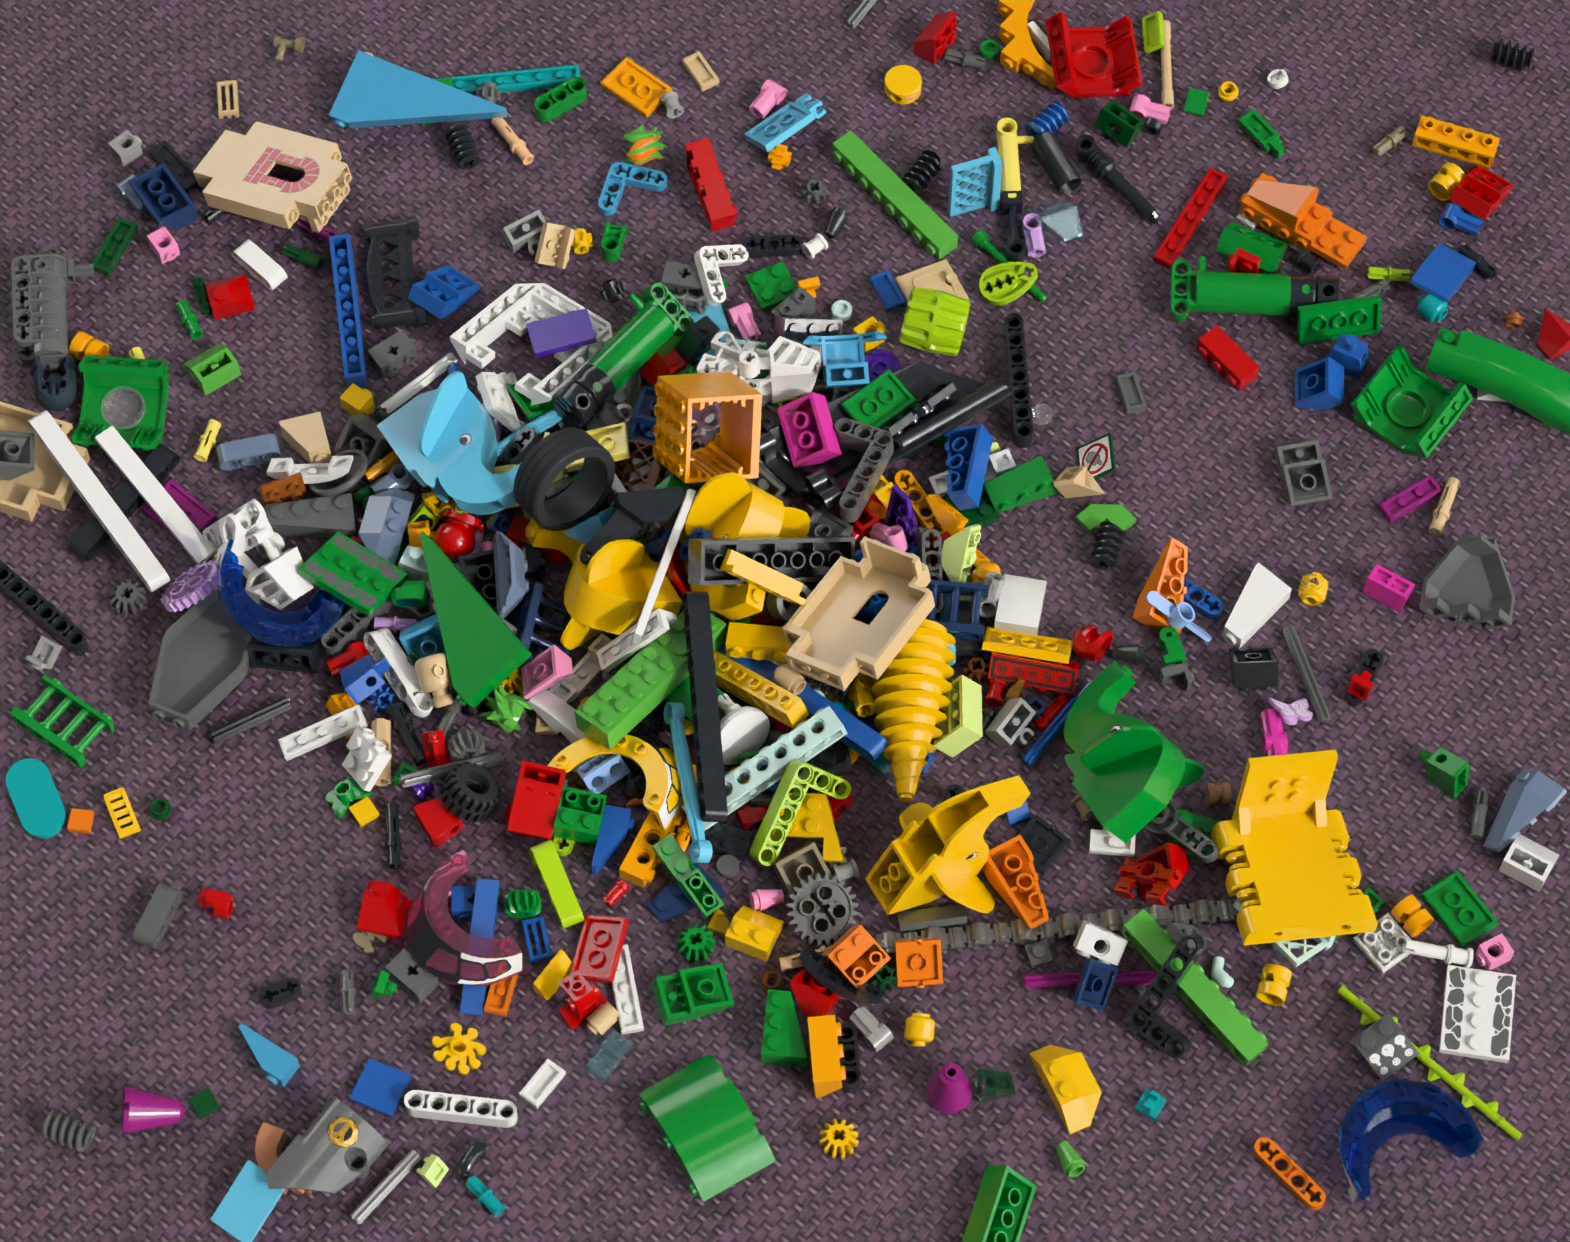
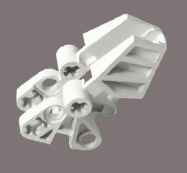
(790, 365)
(249, 527)

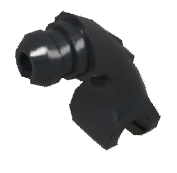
(474, 1151)

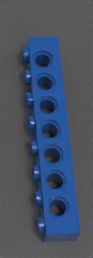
(348, 311)

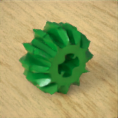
(522, 904)
(692, 936)

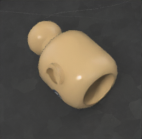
(435, 677)

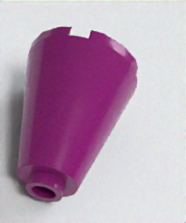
(949, 1089)
(148, 1110)

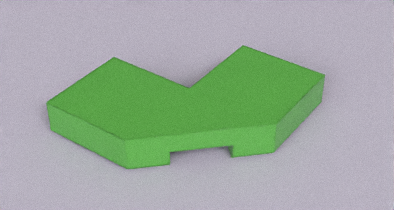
(1096, 513)

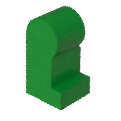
(1171, 645)

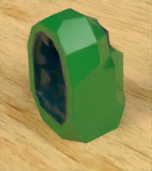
(410, 594)

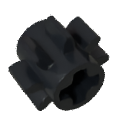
(613, 290)

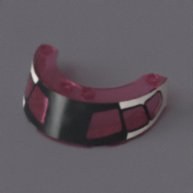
(443, 946)

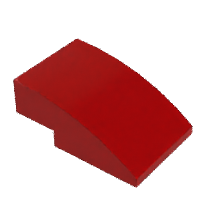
(1481, 192)

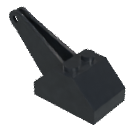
(639, 516)

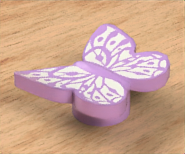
(1292, 712)

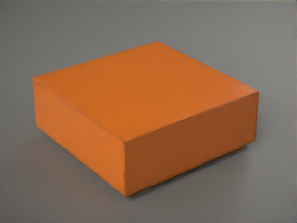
(80, 821)

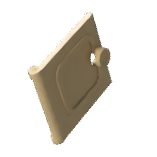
(932, 277)

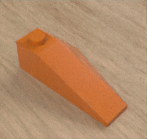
(1166, 580)

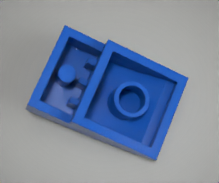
(1443, 272)
(443, 291)

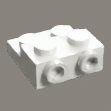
(366, 758)

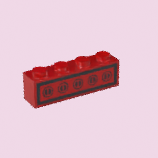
(1037, 673)

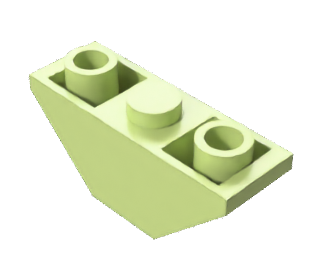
(960, 554)

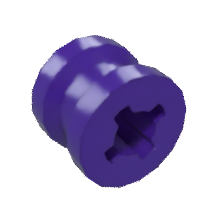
(421, 790)

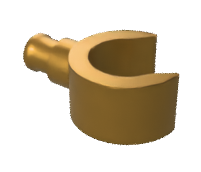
(1016, 689)

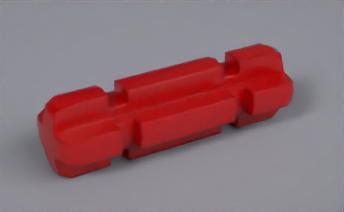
(1051, 713)

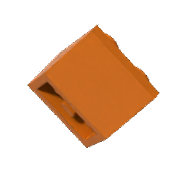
(857, 955)

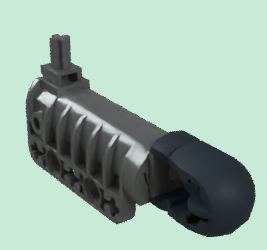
(47, 324)

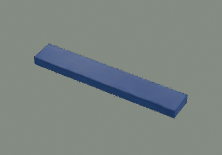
(483, 927)

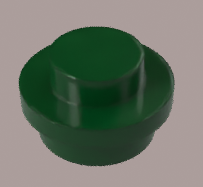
(160, 809)

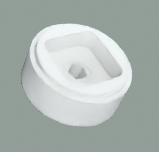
(1277, 79)

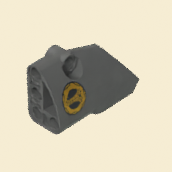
(327, 1152)

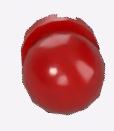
(457, 534)

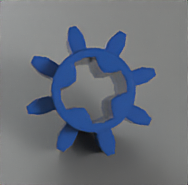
(380, 698)

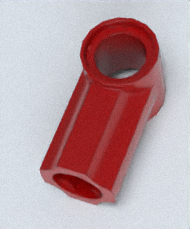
(352, 654)

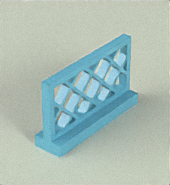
(990, 182)

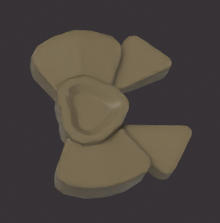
(363, 939)

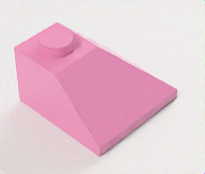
(545, 671)

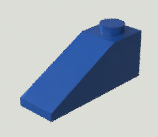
(612, 834)

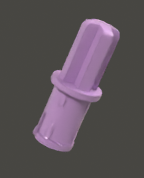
(392, 623)

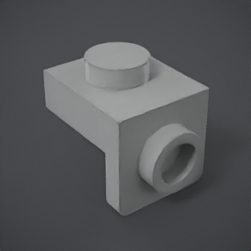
(44, 654)

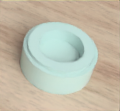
(842, 310)

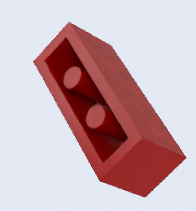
(1227, 358)

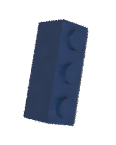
(164, 197)

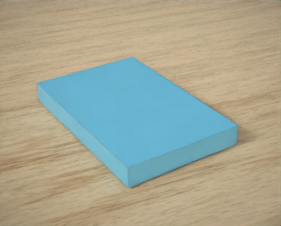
(247, 1203)

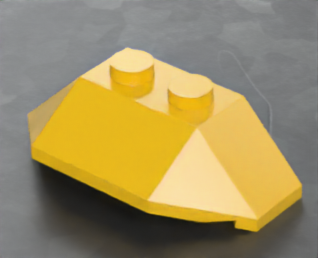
(1068, 1084)

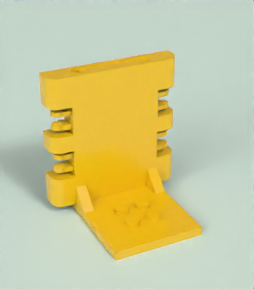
(1290, 854)

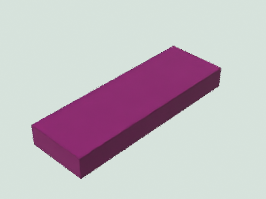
(1410, 499)

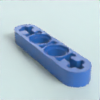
(1197, 605)

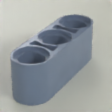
(248, 452)

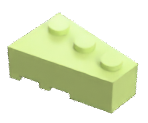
(963, 717)

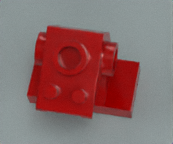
(581, 1000)

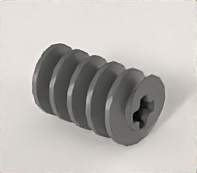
(68, 1133)

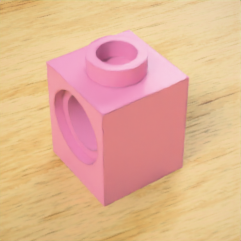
(163, 238)
(1500, 946)

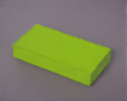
(1153, 32)

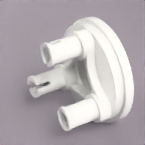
(741, 729)

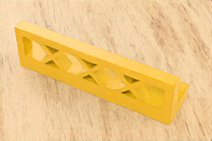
(762, 577)

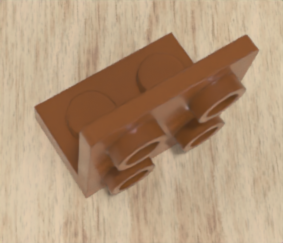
(283, 490)

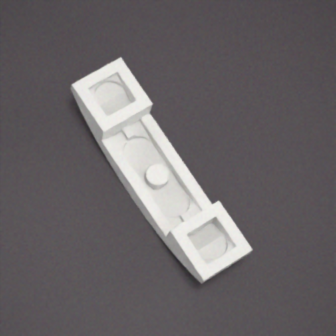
(997, 465)
(313, 472)
(583, 673)

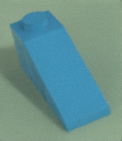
(274, 1062)

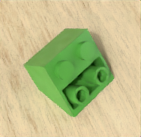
(213, 368)

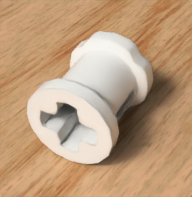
(814, 246)

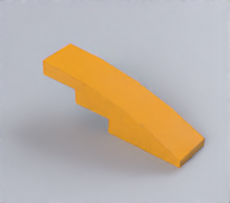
(951, 521)

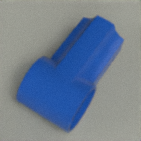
(1456, 217)

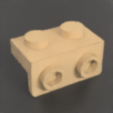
(554, 245)

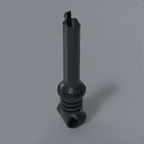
(1105, 168)

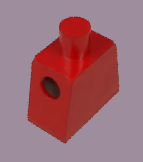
(437, 821)

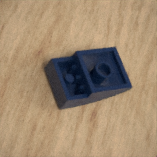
(644, 417)

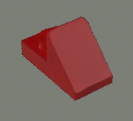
(660, 366)

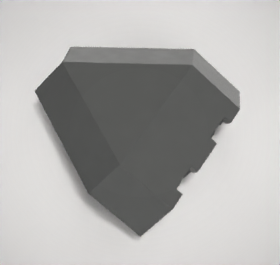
(1470, 585)

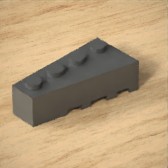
(314, 517)

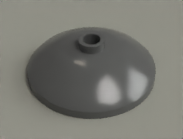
(347, 481)

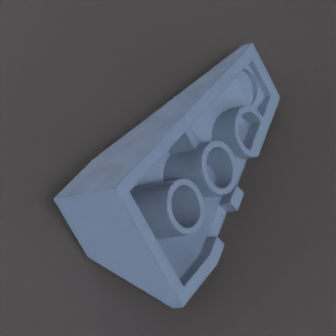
(1524, 801)

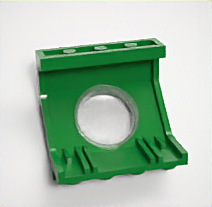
(123, 395)

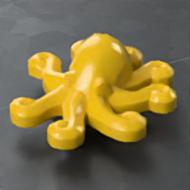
(459, 1049)

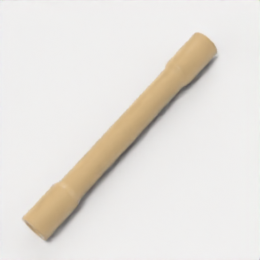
(1167, 92)

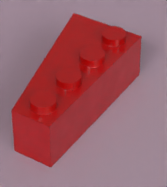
(709, 185)

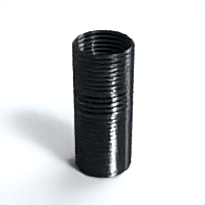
(1056, 163)

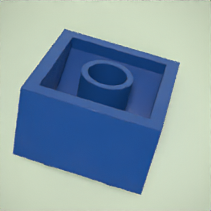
(1319, 385)

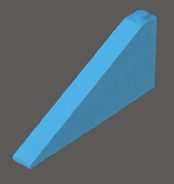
(390, 95)

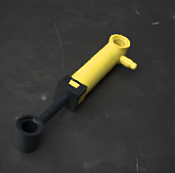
(1010, 184)

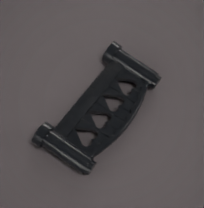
(399, 236)

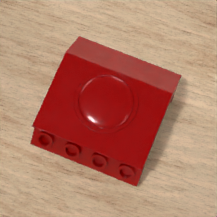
(1093, 59)

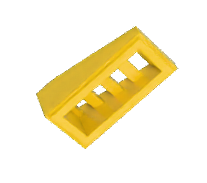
(115, 800)

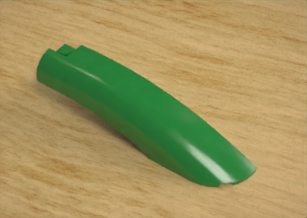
(1505, 374)

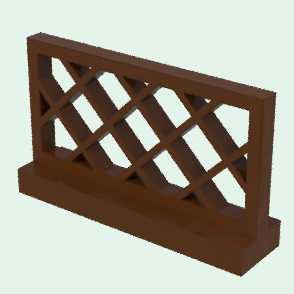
(654, 476)

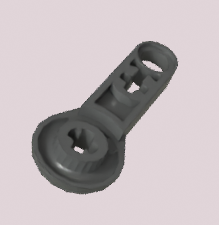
(1180, 831)

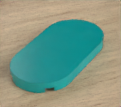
(35, 798)

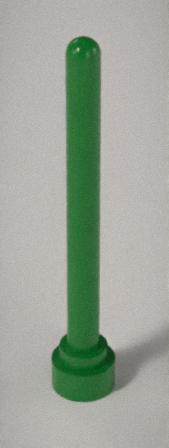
(981, 240)

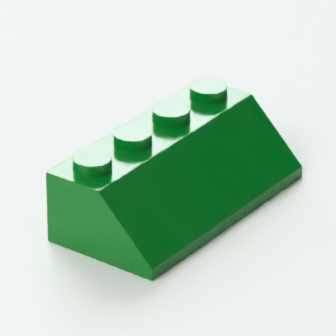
(1000, 1206)

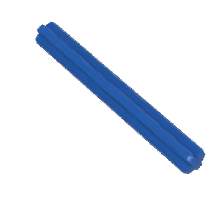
(1051, 732)

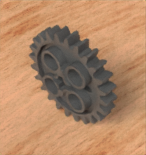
(837, 896)

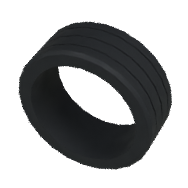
(545, 463)

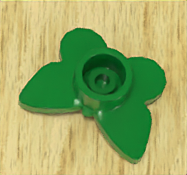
(344, 794)

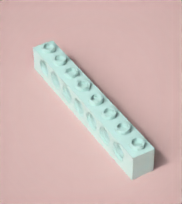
(786, 743)

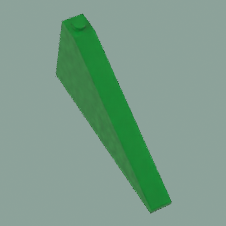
(475, 639)

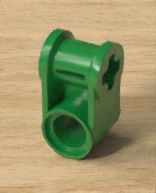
(613, 241)

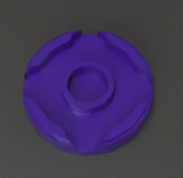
(879, 362)

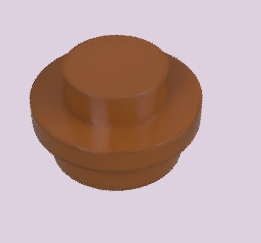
(1513, 320)

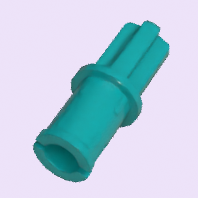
(485, 1196)

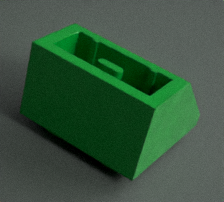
(579, 815)

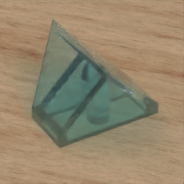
(1063, 219)

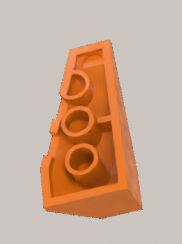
(1014, 878)

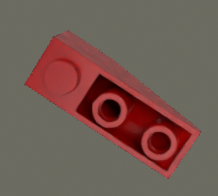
(517, 535)

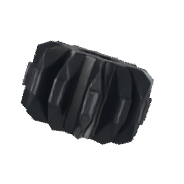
(636, 783)

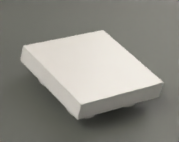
(1383, 945)

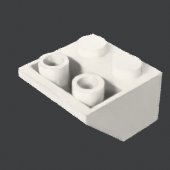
(1528, 862)

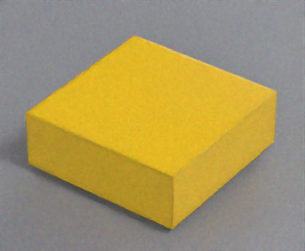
(364, 811)

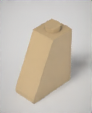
(307, 437)

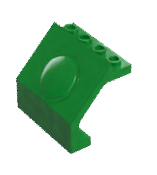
(1408, 406)

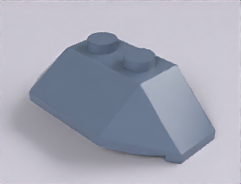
(386, 522)
(509, 574)

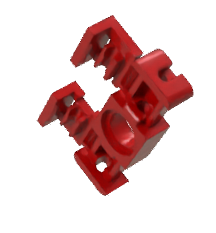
(1160, 880)

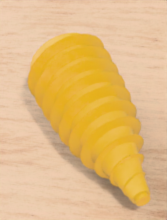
(909, 702)

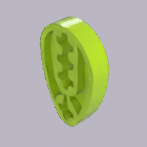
(1008, 293)

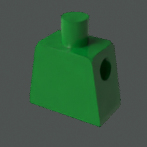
(1446, 771)

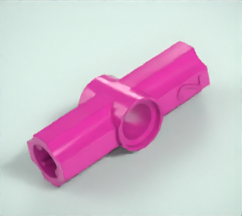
(1273, 738)

